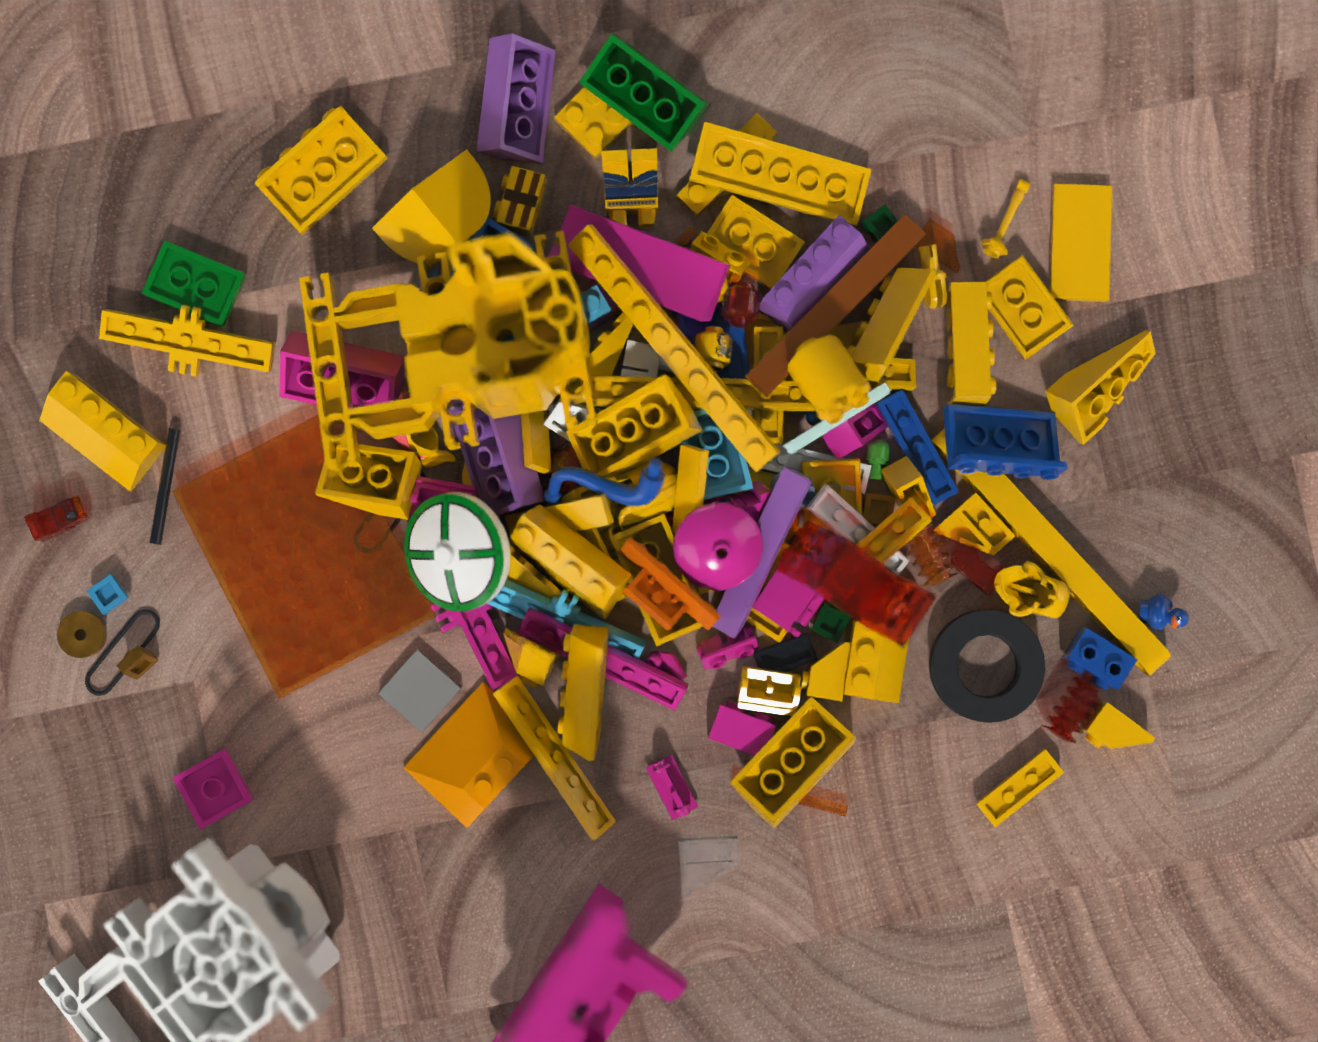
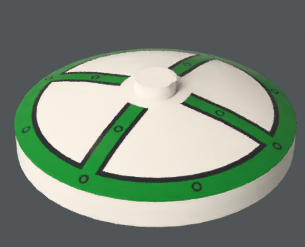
(457, 551)

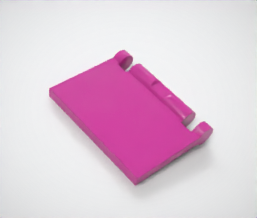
(787, 601)

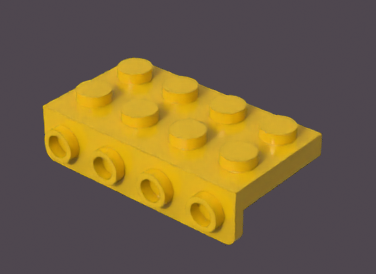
(320, 169)

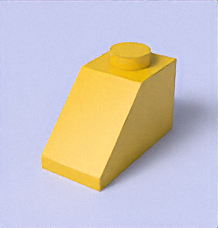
(906, 482)
(828, 674)
(1113, 729)

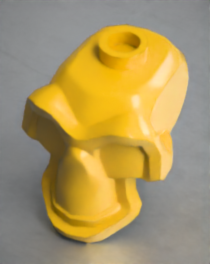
(1031, 591)

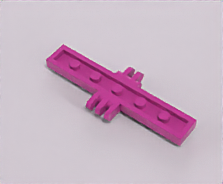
(483, 640)

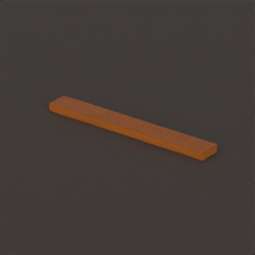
(837, 302)

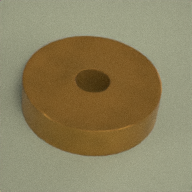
(68, 634)

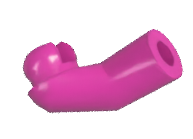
(666, 661)

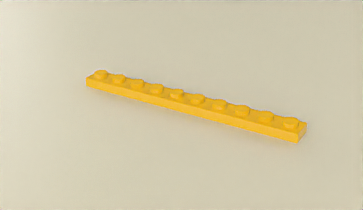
(674, 348)

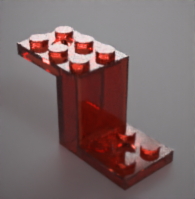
(855, 583)

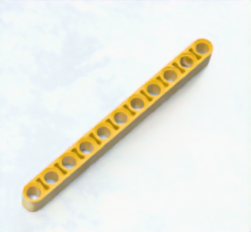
(1065, 565)

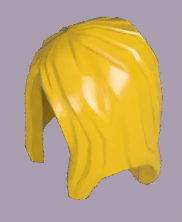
(660, 505)

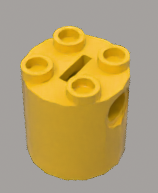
(828, 378)

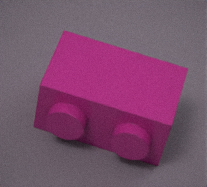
(740, 729)

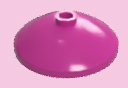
(713, 528)

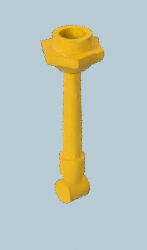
(995, 246)

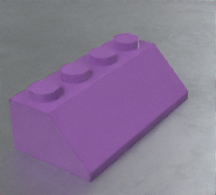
(516, 99)
(814, 274)
(498, 464)

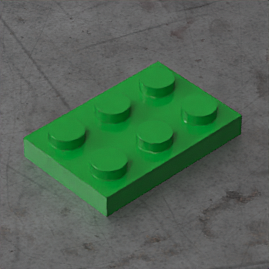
(195, 281)

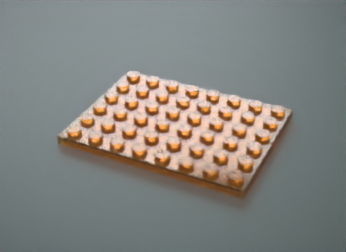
(298, 569)

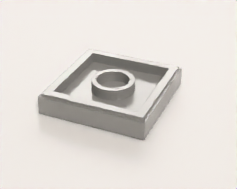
(419, 690)

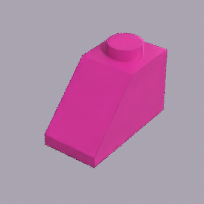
(855, 431)

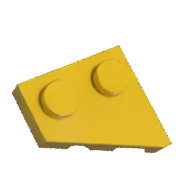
(976, 526)

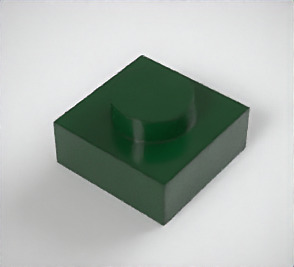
(879, 223)
(830, 623)

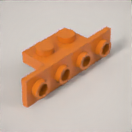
(661, 592)

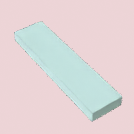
(823, 426)

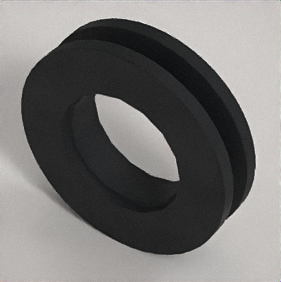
(1028, 660)

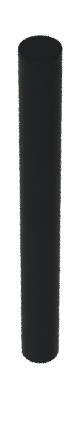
(164, 486)

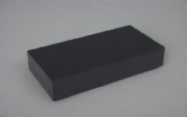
(786, 654)

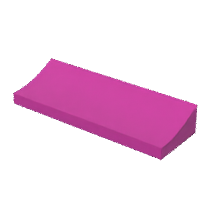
(669, 272)

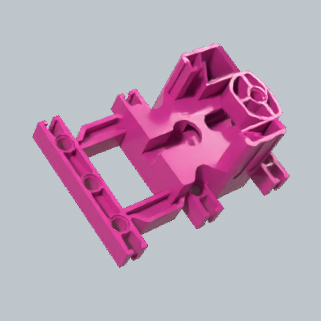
(593, 966)

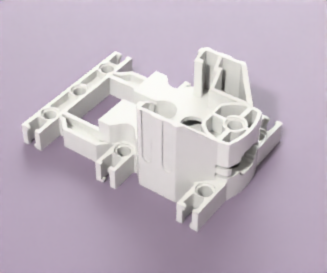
(211, 958)

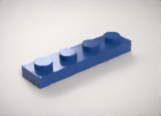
(917, 445)

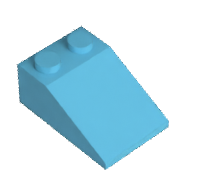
(726, 466)

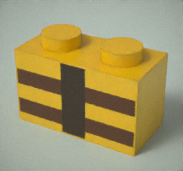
(520, 200)

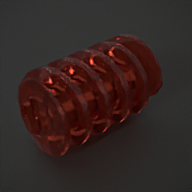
(1073, 710)

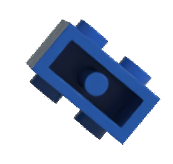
(1098, 659)

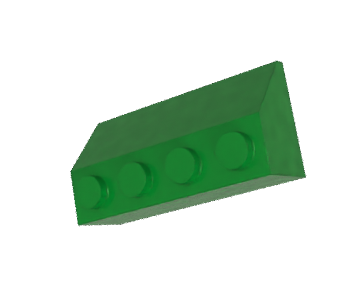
(644, 92)

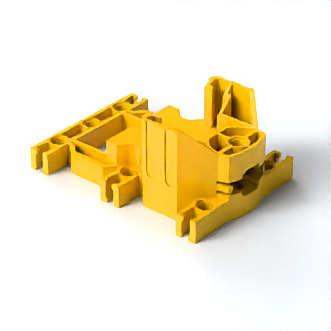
(457, 343)

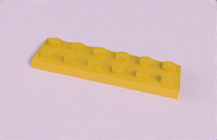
(779, 174)

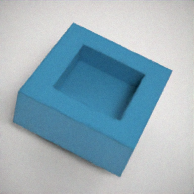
(108, 594)

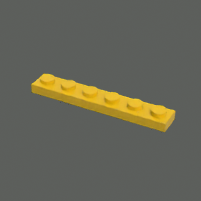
(554, 757)

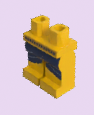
(634, 196)

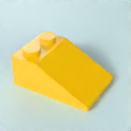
(378, 486)

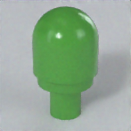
(878, 456)

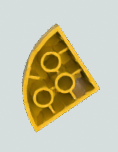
(438, 211)

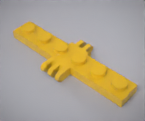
(187, 340)

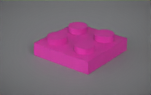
(213, 788)

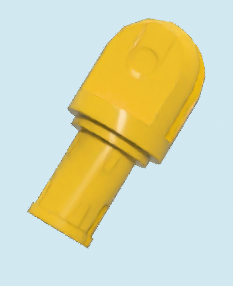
(937, 293)

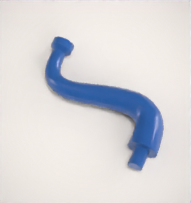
(647, 490)

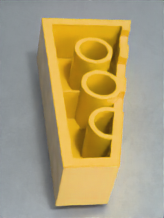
(969, 344)

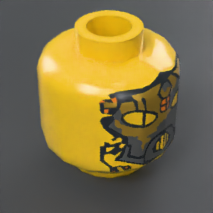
(714, 347)

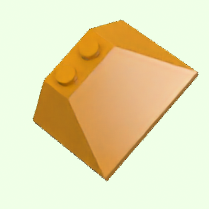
(471, 757)

